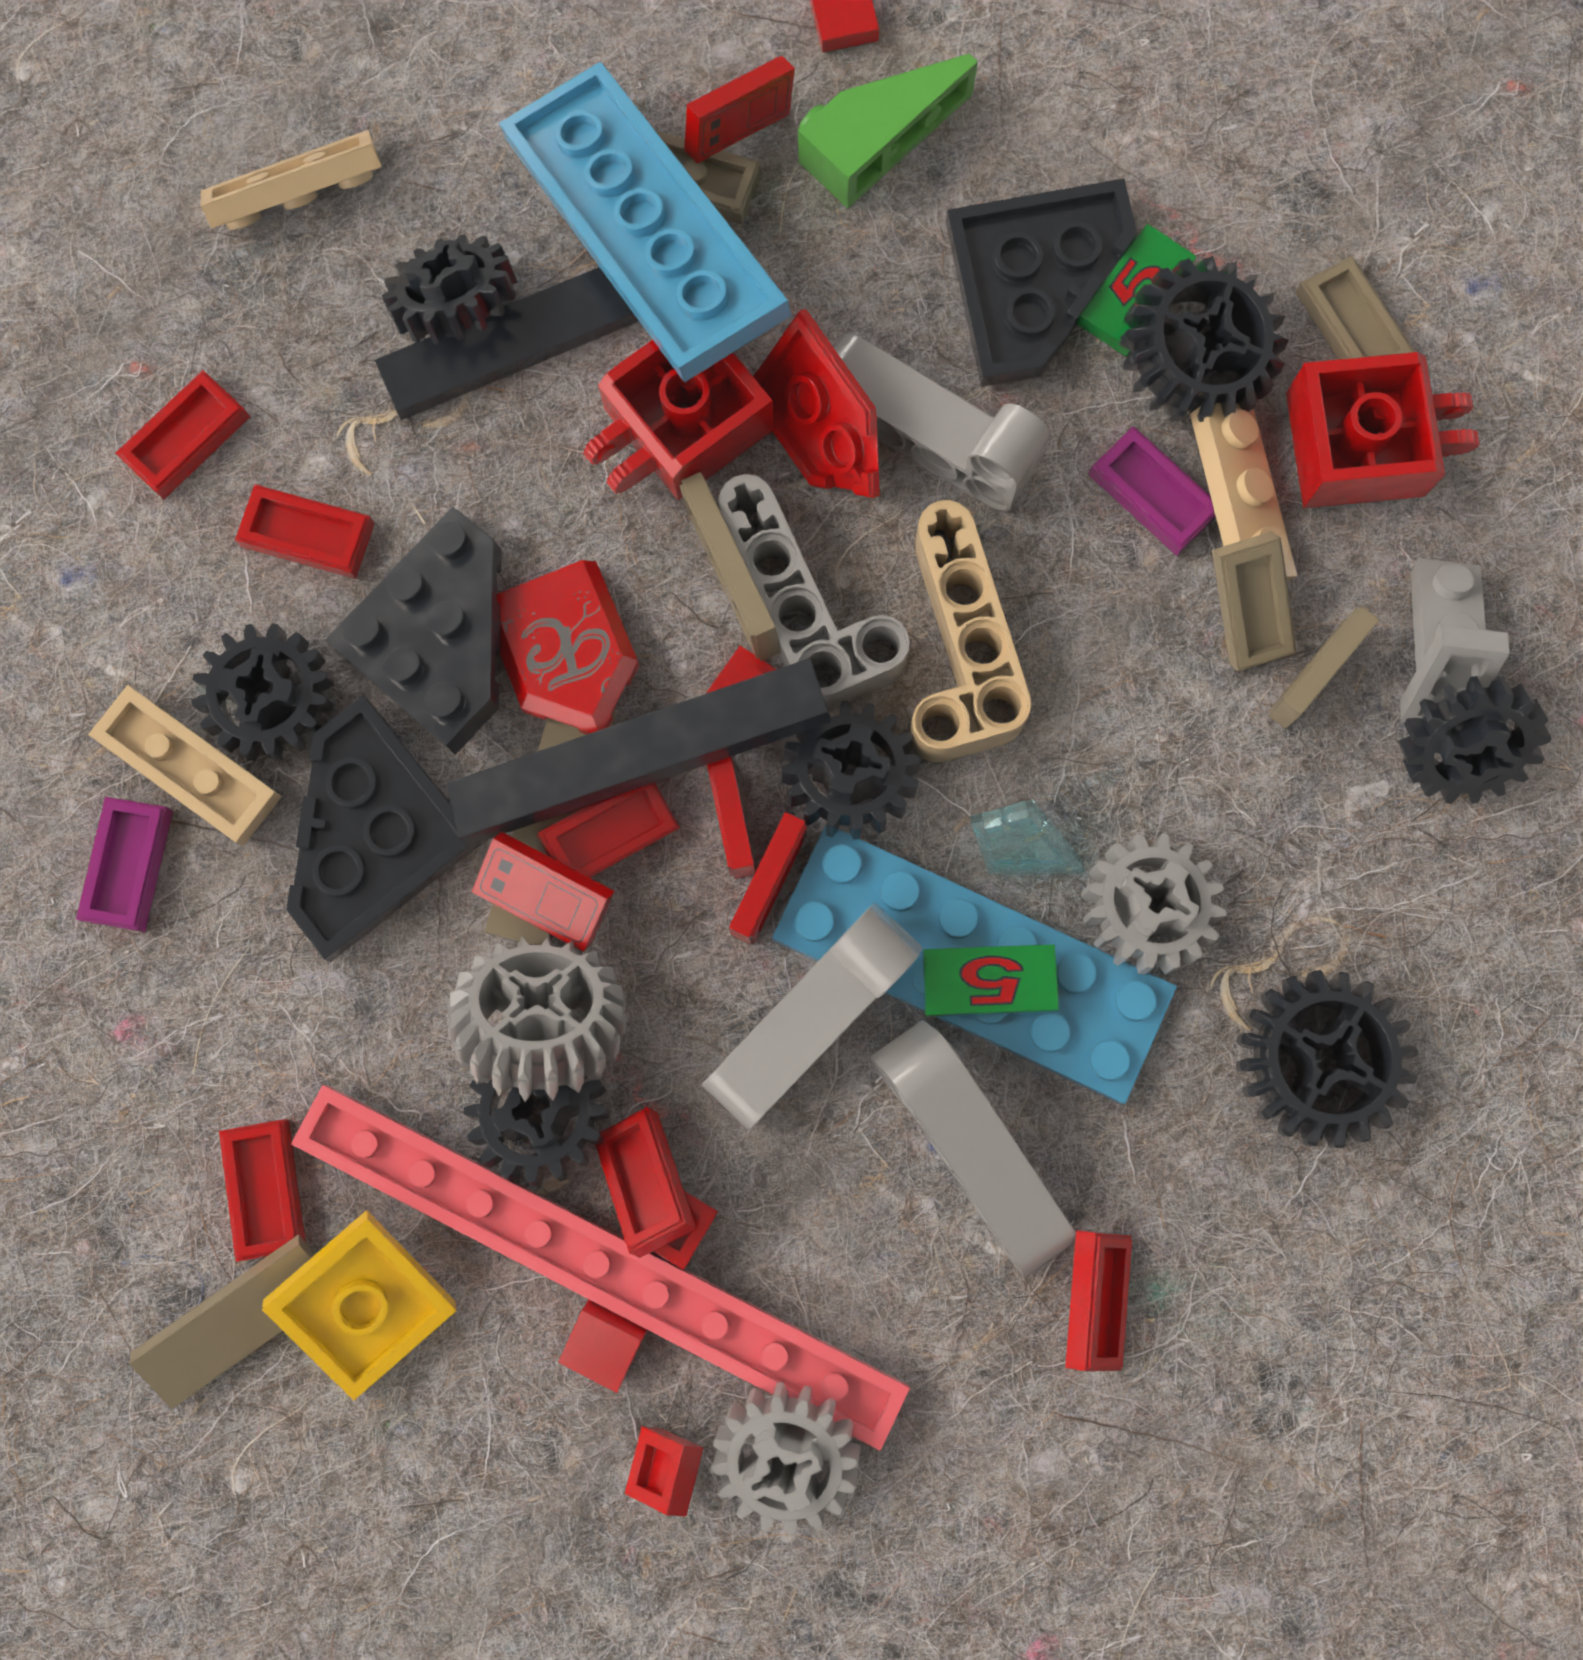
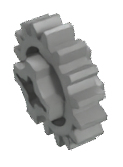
(1171, 886)
(785, 1458)

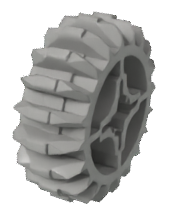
(538, 1038)

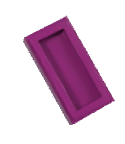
(1154, 490)
(124, 864)

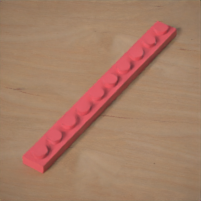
(597, 1263)

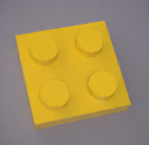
(359, 1305)

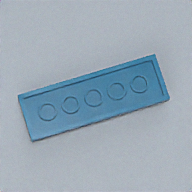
(645, 221)
(1104, 1008)

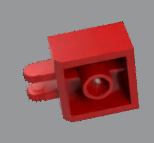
(642, 396)
(1372, 429)

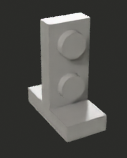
(1449, 633)

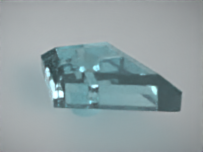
(1023, 842)

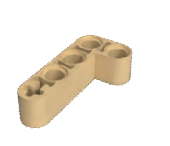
(959, 627)

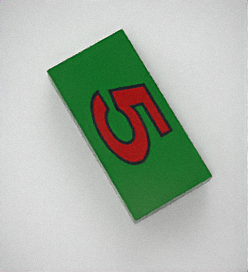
(1137, 267)
(990, 980)

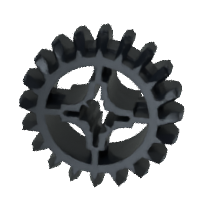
(1235, 335)
(1355, 1015)

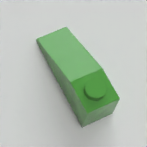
(878, 123)

